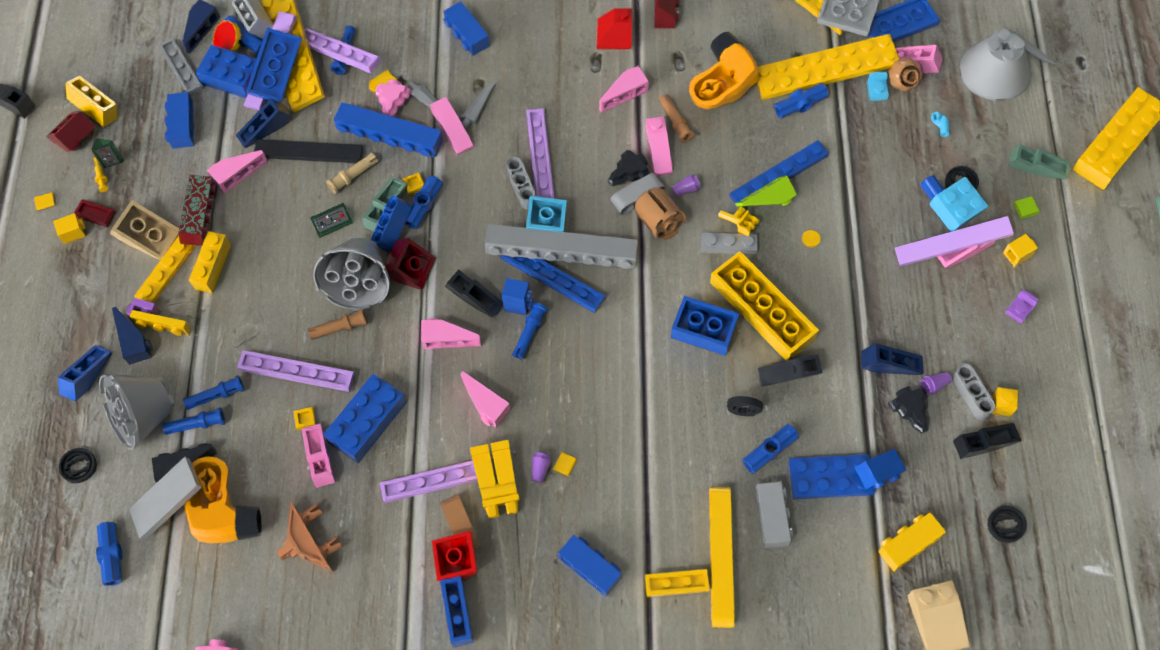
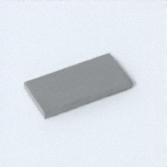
(164, 498)

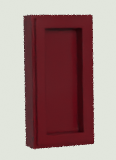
(94, 213)

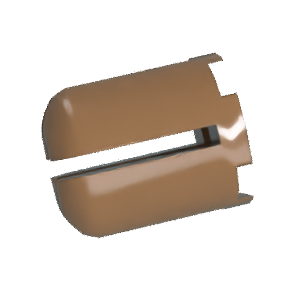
(659, 213)

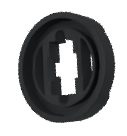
(962, 171)
(735, 403)
(67, 460)
(1014, 514)

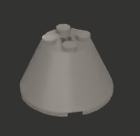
(997, 67)
(352, 275)
(134, 405)

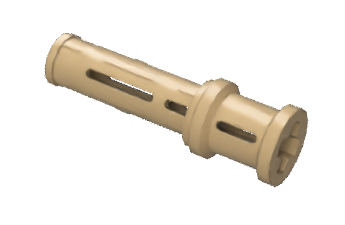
(345, 177)

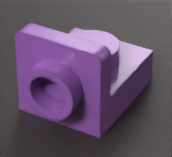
(142, 306)
(1022, 306)

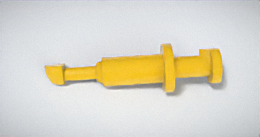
(101, 178)

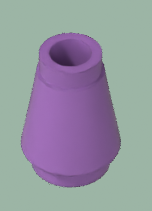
(687, 185)
(935, 382)
(540, 466)

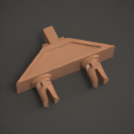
(302, 543)

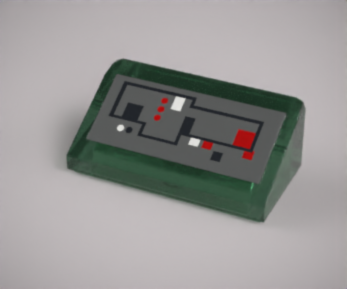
(106, 153)
(331, 220)

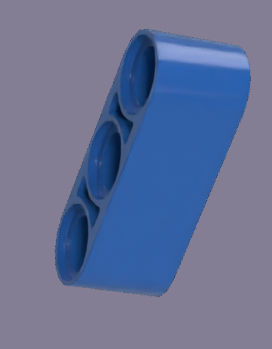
(391, 223)

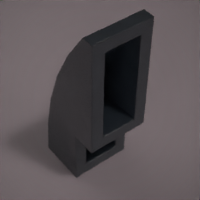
(474, 293)
(986, 440)

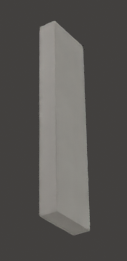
(180, 67)

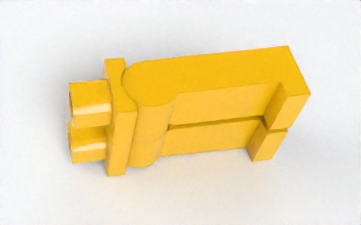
(495, 494)

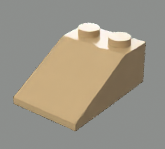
(144, 230)
(939, 617)

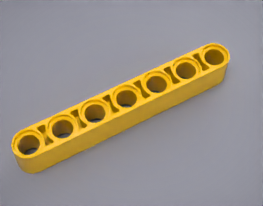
(721, 557)

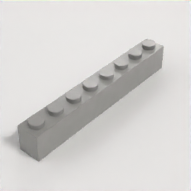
(560, 246)

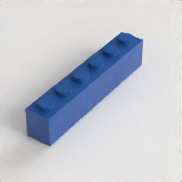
(388, 130)

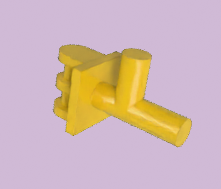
(744, 223)

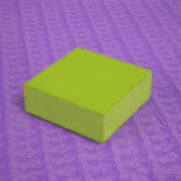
(1026, 207)

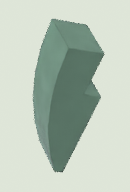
(1039, 162)
(392, 188)

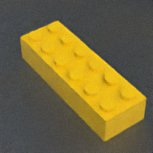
(1119, 139)
(764, 306)

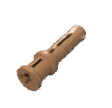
(680, 124)
(346, 322)

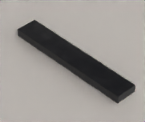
(310, 151)

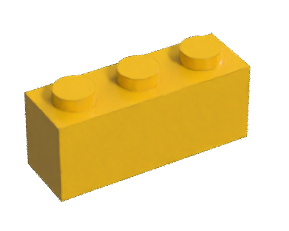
(91, 101)
(210, 262)
(911, 541)

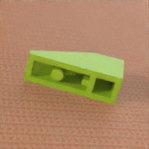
(774, 193)

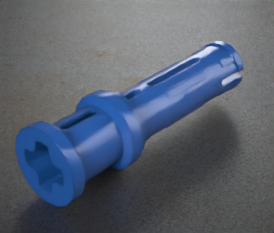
(348, 34)
(532, 323)
(223, 390)
(202, 420)

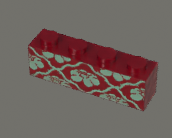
(196, 210)

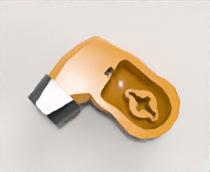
(726, 79)
(211, 509)

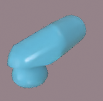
(942, 122)

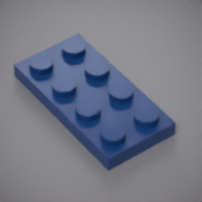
(904, 20)
(274, 65)
(827, 477)

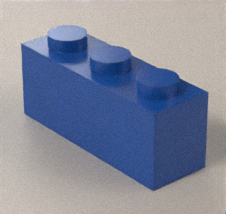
(466, 28)
(179, 120)
(590, 565)
(456, 611)

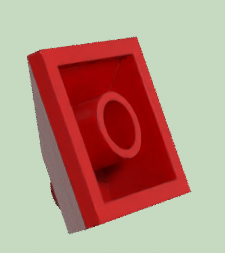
(615, 29)
(454, 556)

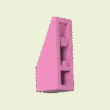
(927, 56)
(626, 87)
(659, 146)
(235, 169)
(442, 334)
(488, 404)

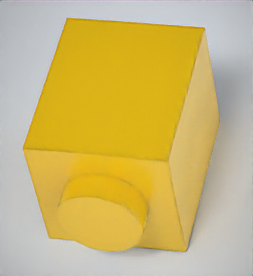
(70, 228)
(1020, 250)
(1005, 401)

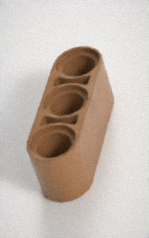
(458, 518)

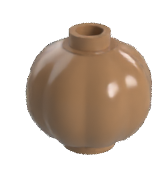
(905, 74)

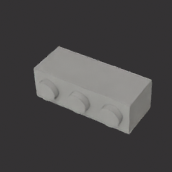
(253, 16)
(773, 515)

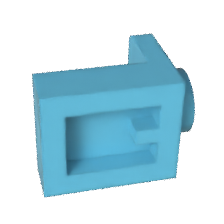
(878, 86)

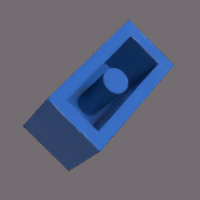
(517, 296)
(880, 469)

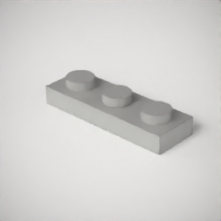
(728, 243)

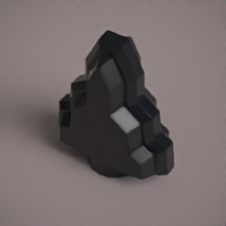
(629, 168)
(912, 407)

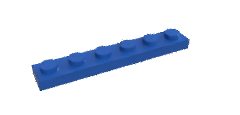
(789, 167)
(558, 281)

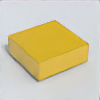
(414, 183)
(304, 418)

